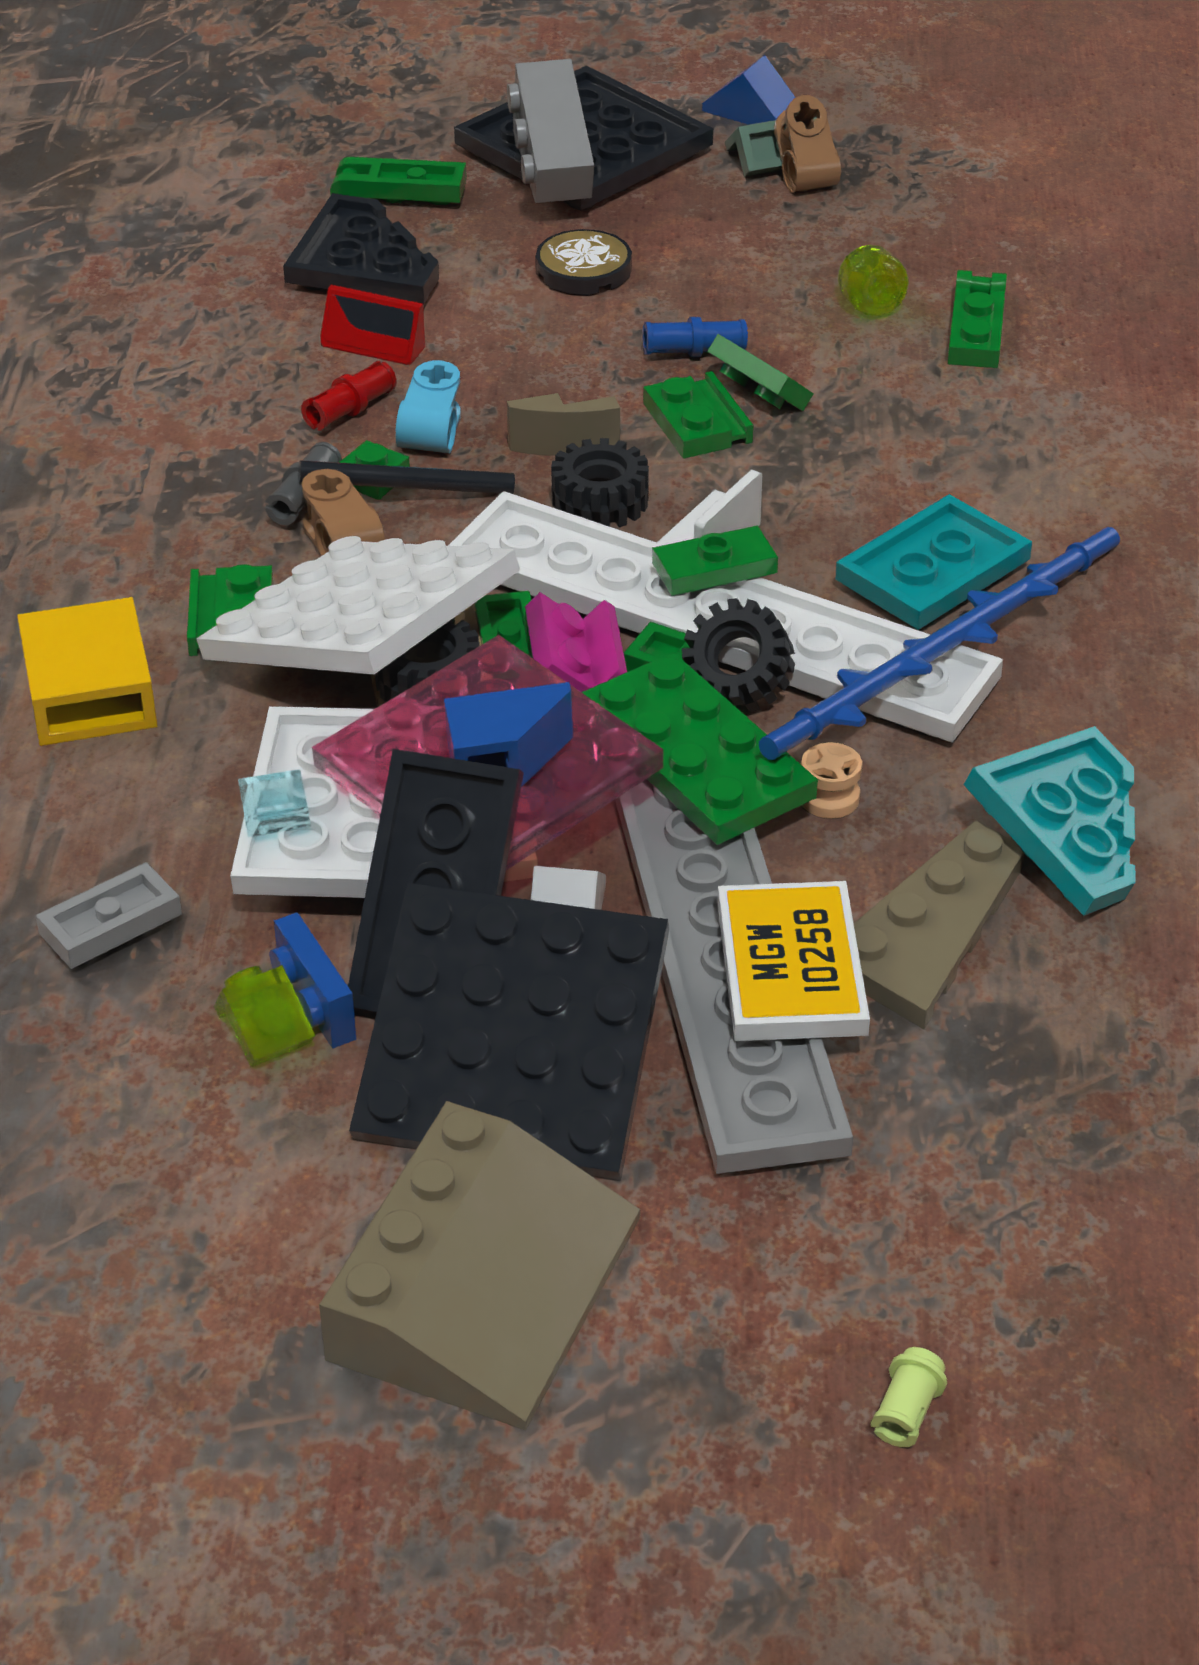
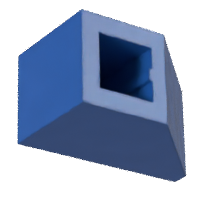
(510, 726)

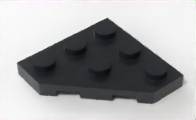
(361, 250)

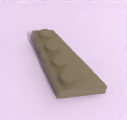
(932, 919)

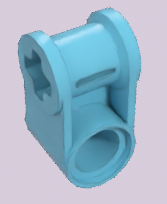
(429, 411)

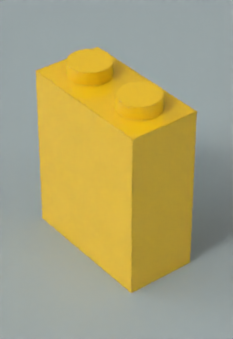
(87, 671)

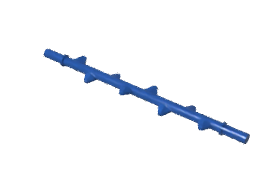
(915, 660)

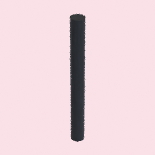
(416, 477)

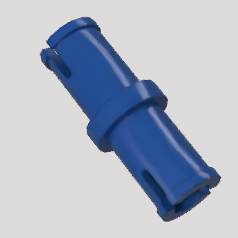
(691, 336)

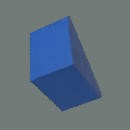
(751, 96)

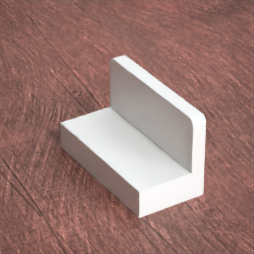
(722, 511)

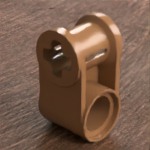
(807, 152)
(337, 510)

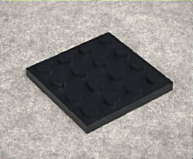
(626, 133)
(514, 1016)

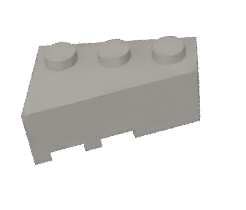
(551, 131)

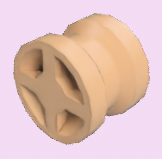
(838, 775)

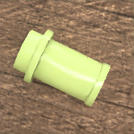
(915, 1381)

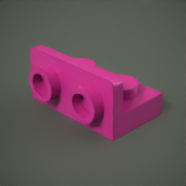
(574, 647)

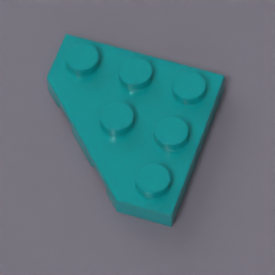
(1067, 813)

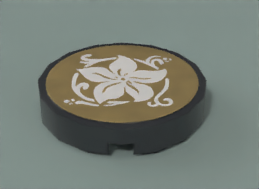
(583, 261)

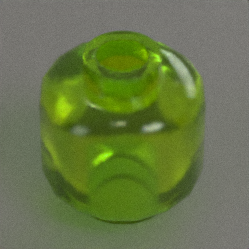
(873, 280)

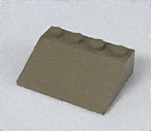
(476, 1269)

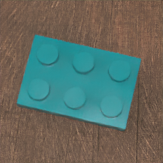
(933, 561)

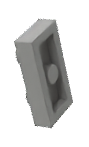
(108, 915)

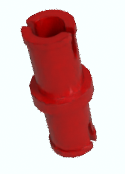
(348, 395)

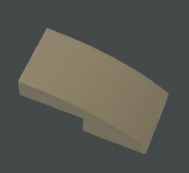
(547, 425)

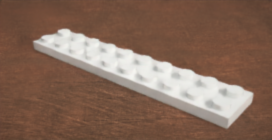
(591, 562)

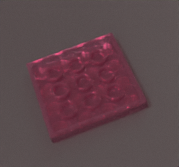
(583, 777)

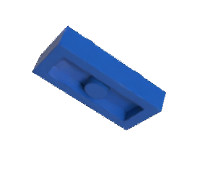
(315, 980)

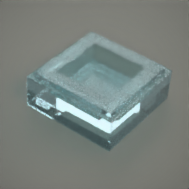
(274, 803)

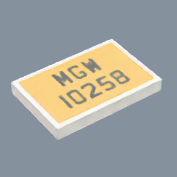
(792, 961)

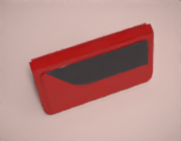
(373, 325)

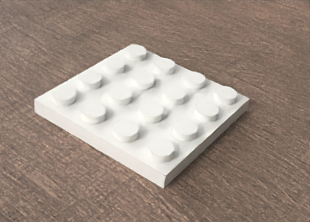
(358, 605)
(338, 847)

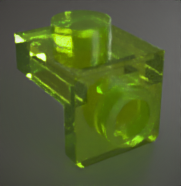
(264, 1013)

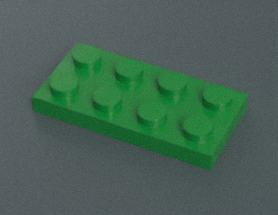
(708, 749)

